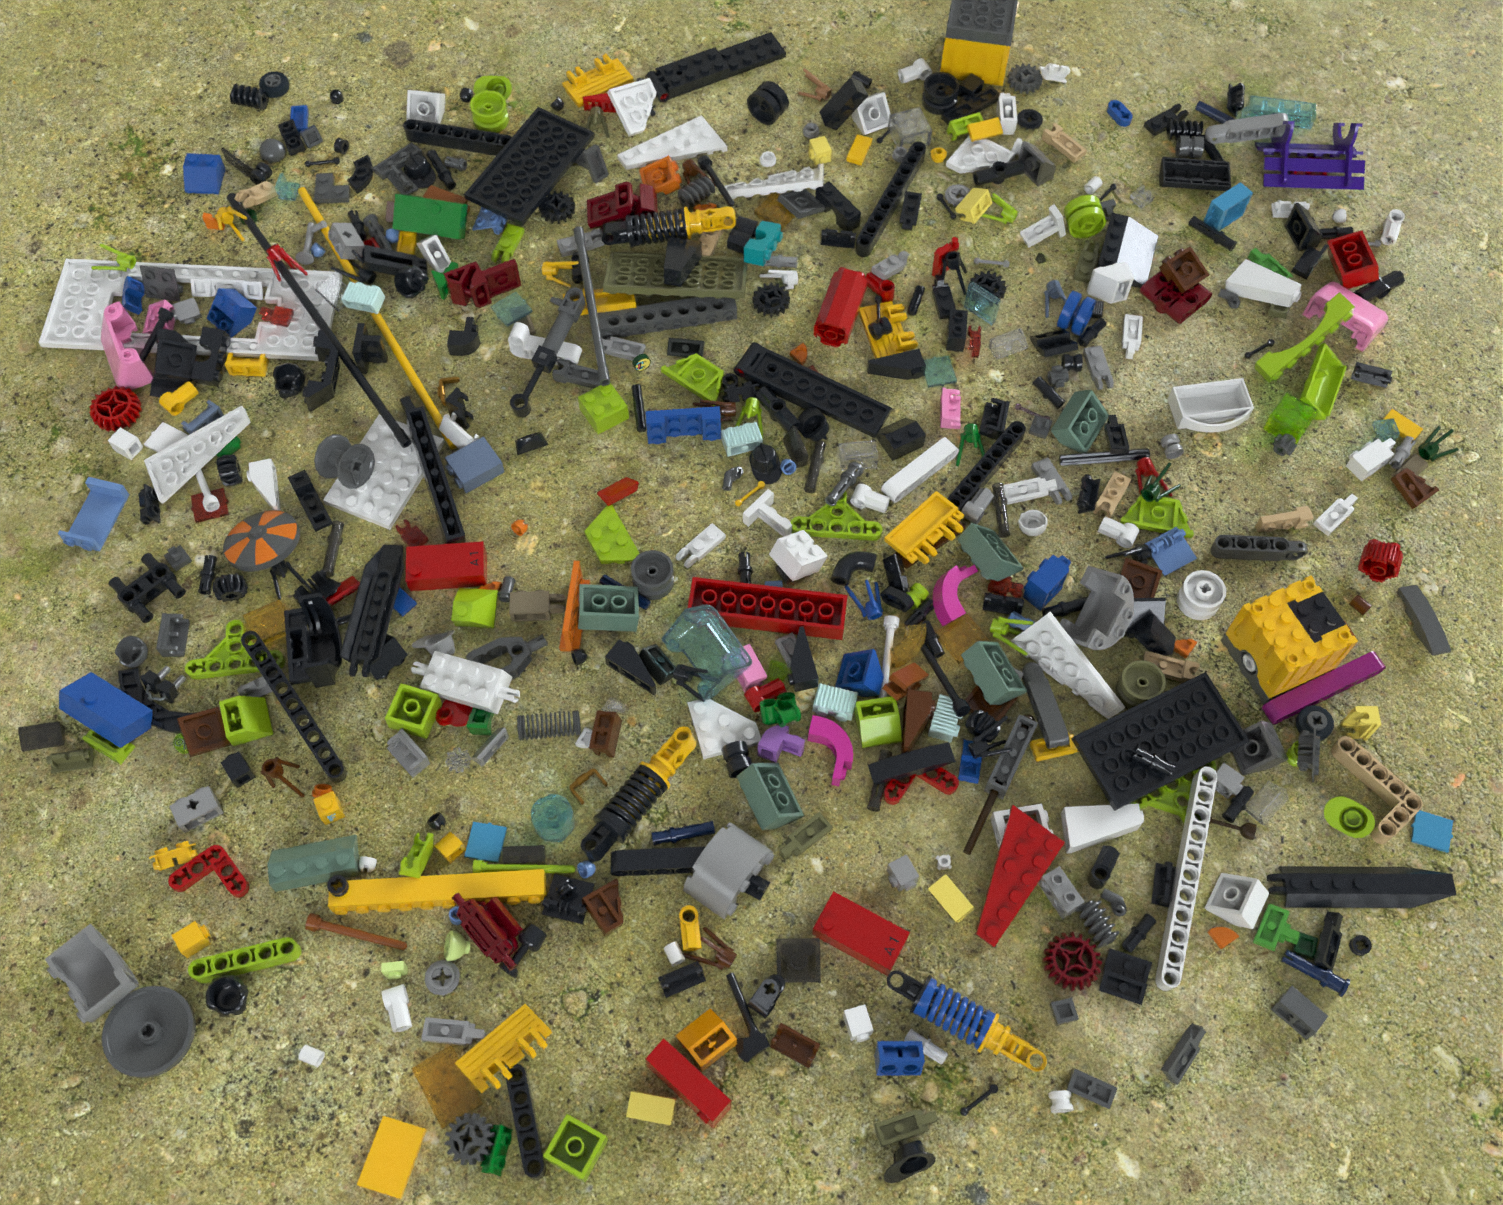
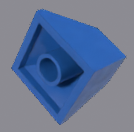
(860, 673)

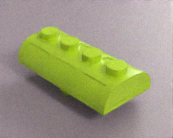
(1323, 381)

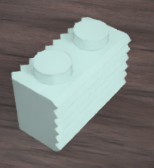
(363, 297)
(741, 438)
(834, 702)
(944, 721)

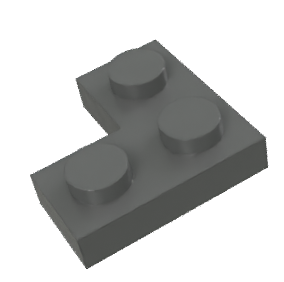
(328, 193)

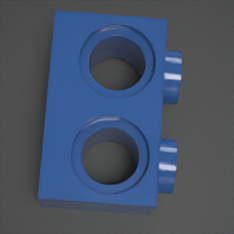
(899, 1058)

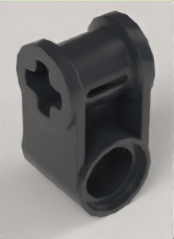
(765, 997)

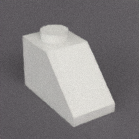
(434, 253)

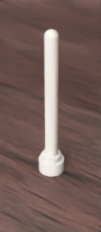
(209, 502)
(891, 624)

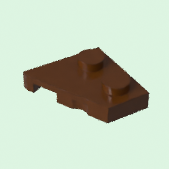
(605, 907)

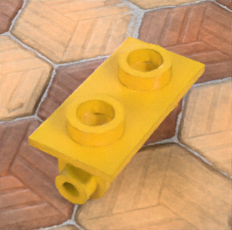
(165, 860)

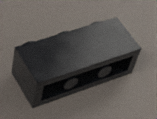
(843, 103)

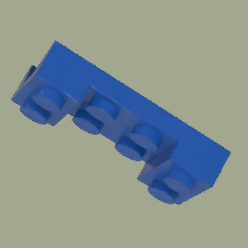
(683, 422)

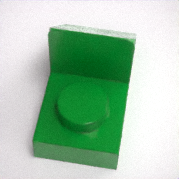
(440, 280)
(480, 722)

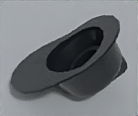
(419, 171)
(813, 424)
(765, 464)
(909, 1160)

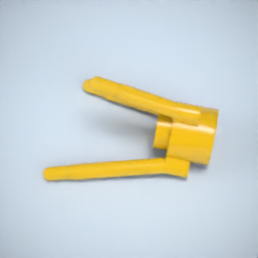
(226, 216)
(550, 269)

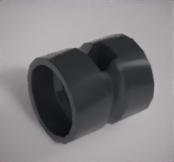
(737, 757)

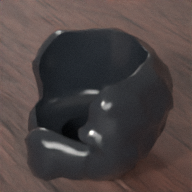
(410, 281)
(289, 380)
(227, 995)

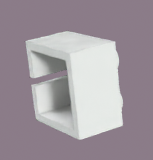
(798, 555)

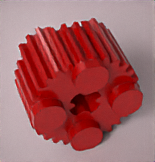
(1381, 560)

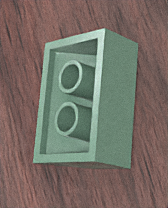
(1080, 421)
(988, 552)
(608, 608)
(993, 672)
(769, 795)

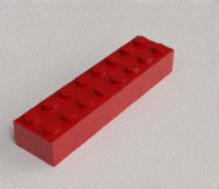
(772, 607)

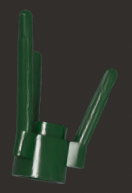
(1429, 450)
(1152, 490)

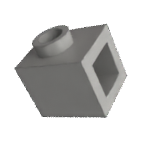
(186, 311)
(902, 874)

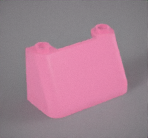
(1367, 318)
(124, 363)

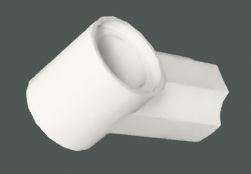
(919, 69)
(1391, 227)
(865, 497)
(1123, 533)
(396, 1003)

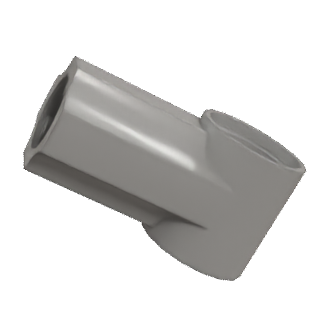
(975, 509)

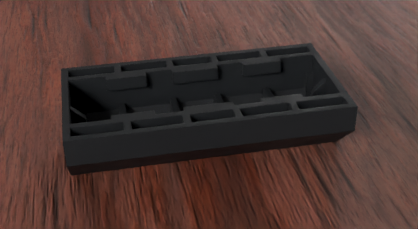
(1195, 174)

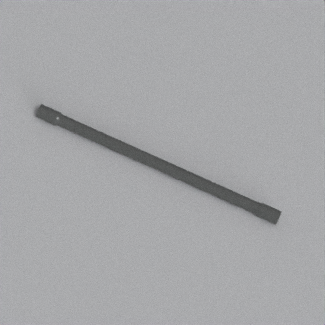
(603, 372)

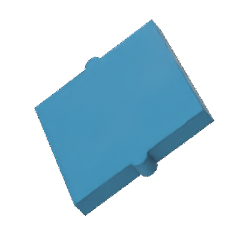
(1432, 831)
(485, 842)

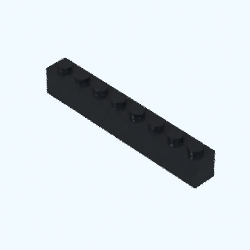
(434, 476)

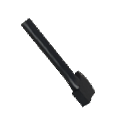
(757, 1042)

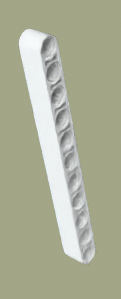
(1180, 884)

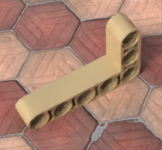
(1380, 787)

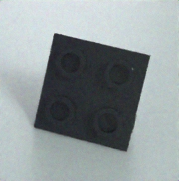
(323, 585)
(567, 909)

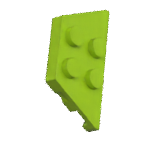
(697, 376)
(1158, 516)
(610, 538)

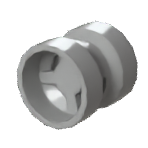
(1172, 446)

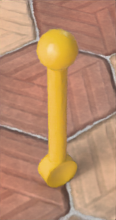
(761, 485)

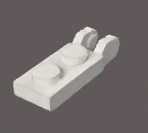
(701, 545)

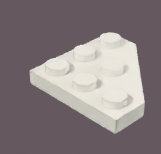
(633, 104)
(978, 156)
(719, 726)

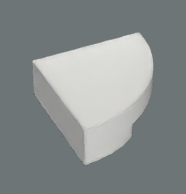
(584, 739)

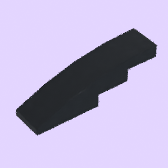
(911, 763)

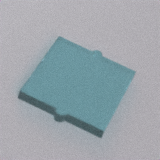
(511, 309)
(939, 372)

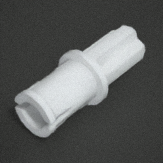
(929, 1048)

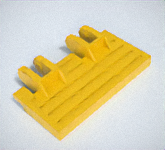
(593, 82)
(610, 302)
(897, 340)
(923, 524)
(503, 1048)

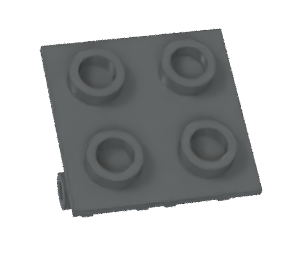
(160, 283)
(1309, 752)

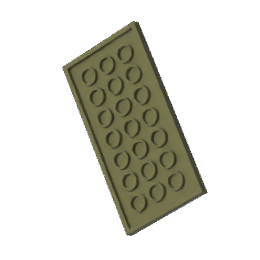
(644, 275)

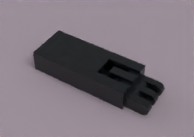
(389, 261)

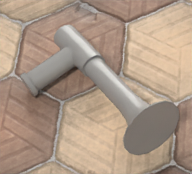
(304, 257)

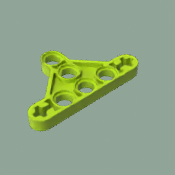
(848, 519)
(225, 656)
(1168, 797)

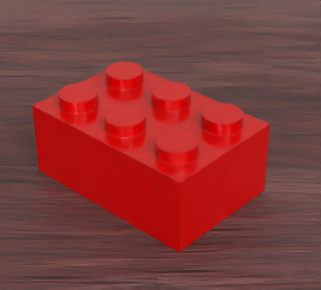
(1353, 260)

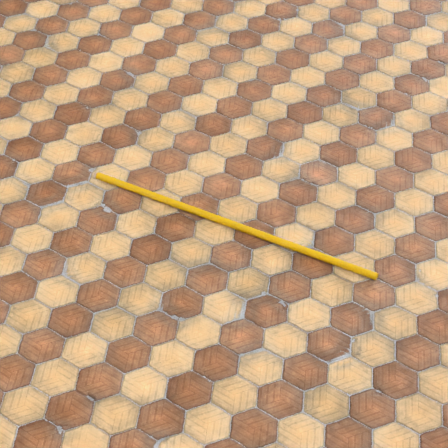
(402, 359)

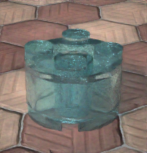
(558, 828)

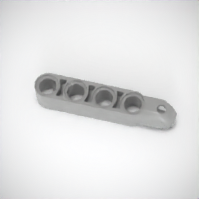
(1247, 129)

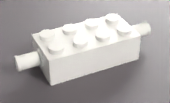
(466, 682)

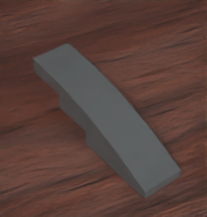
(1425, 620)

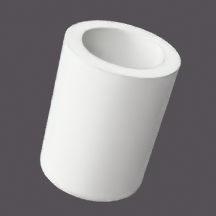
(1093, 185)
(674, 954)
(311, 1055)

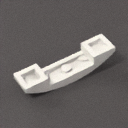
(209, 286)

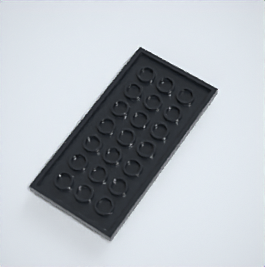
(529, 166)
(1181, 725)

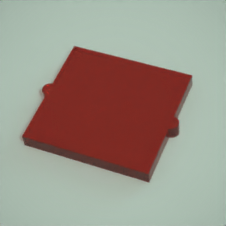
(199, 511)

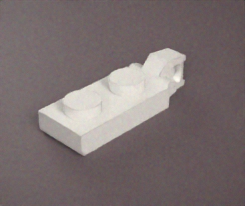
(1131, 334)
(1028, 489)
(1335, 514)

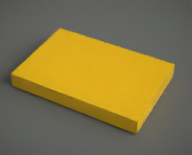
(391, 1157)

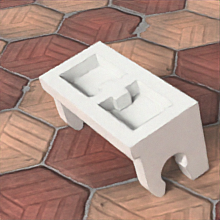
(455, 433)

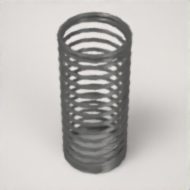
(522, 733)

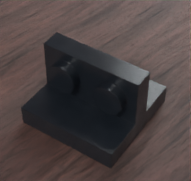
(368, 349)

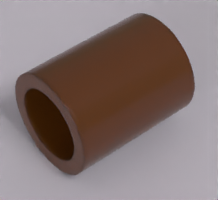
(1360, 604)

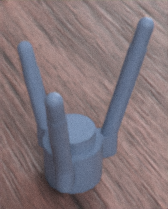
(1055, 291)

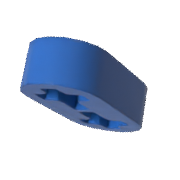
(1119, 113)

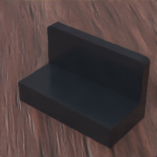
(1308, 262)

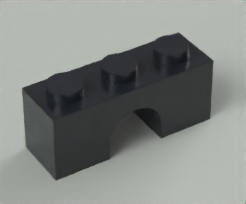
(846, 213)
(210, 371)

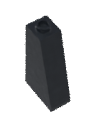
(680, 259)

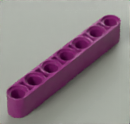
(1323, 687)

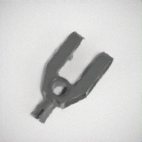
(508, 645)

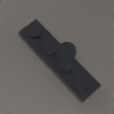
(971, 105)

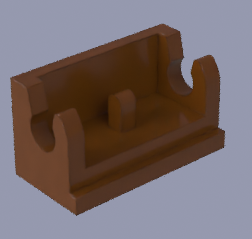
(605, 733)
(795, 1045)

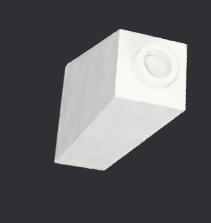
(1263, 285)
(1096, 824)

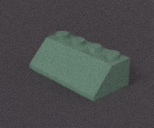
(313, 863)

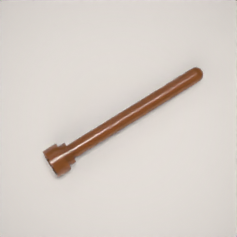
(315, 922)

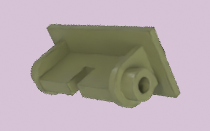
(71, 760)

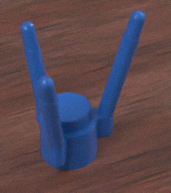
(873, 607)

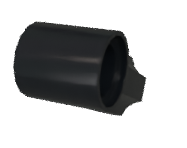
(1103, 865)

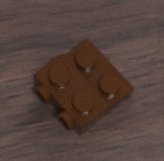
(1184, 269)

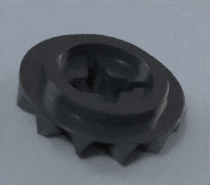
(1024, 115)

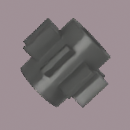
(1058, 376)
(1284, 444)

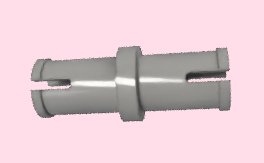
(781, 261)
(1402, 452)

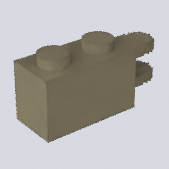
(534, 605)

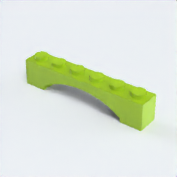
(1273, 364)

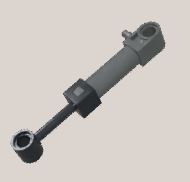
(546, 355)

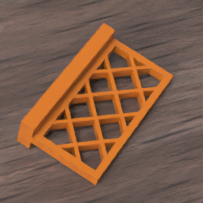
(571, 635)

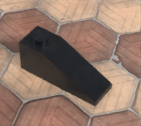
(901, 365)
(627, 662)
(802, 667)

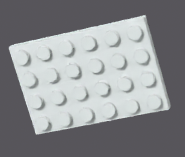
(391, 483)

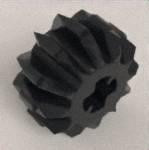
(229, 470)
(230, 587)
(979, 722)

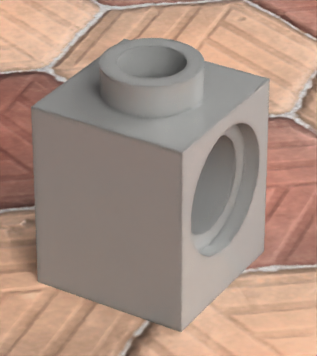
(1228, 781)

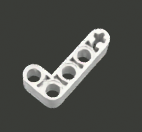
(525, 345)

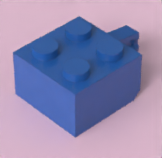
(1046, 581)

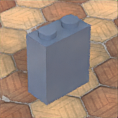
(474, 465)

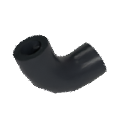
(850, 563)

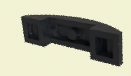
(310, 500)

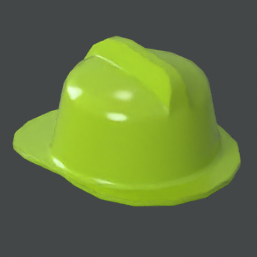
(493, 83)
(1349, 817)

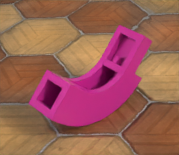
(945, 594)
(835, 738)

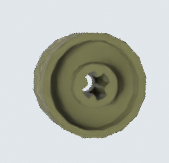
(1139, 683)

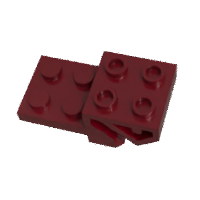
(620, 203)
(481, 285)

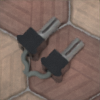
(166, 689)

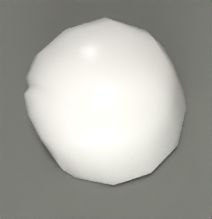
(1032, 522)

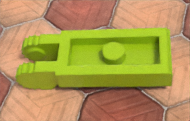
(507, 243)

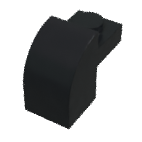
(464, 342)

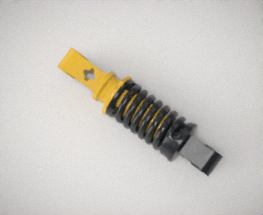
(655, 229)
(637, 795)

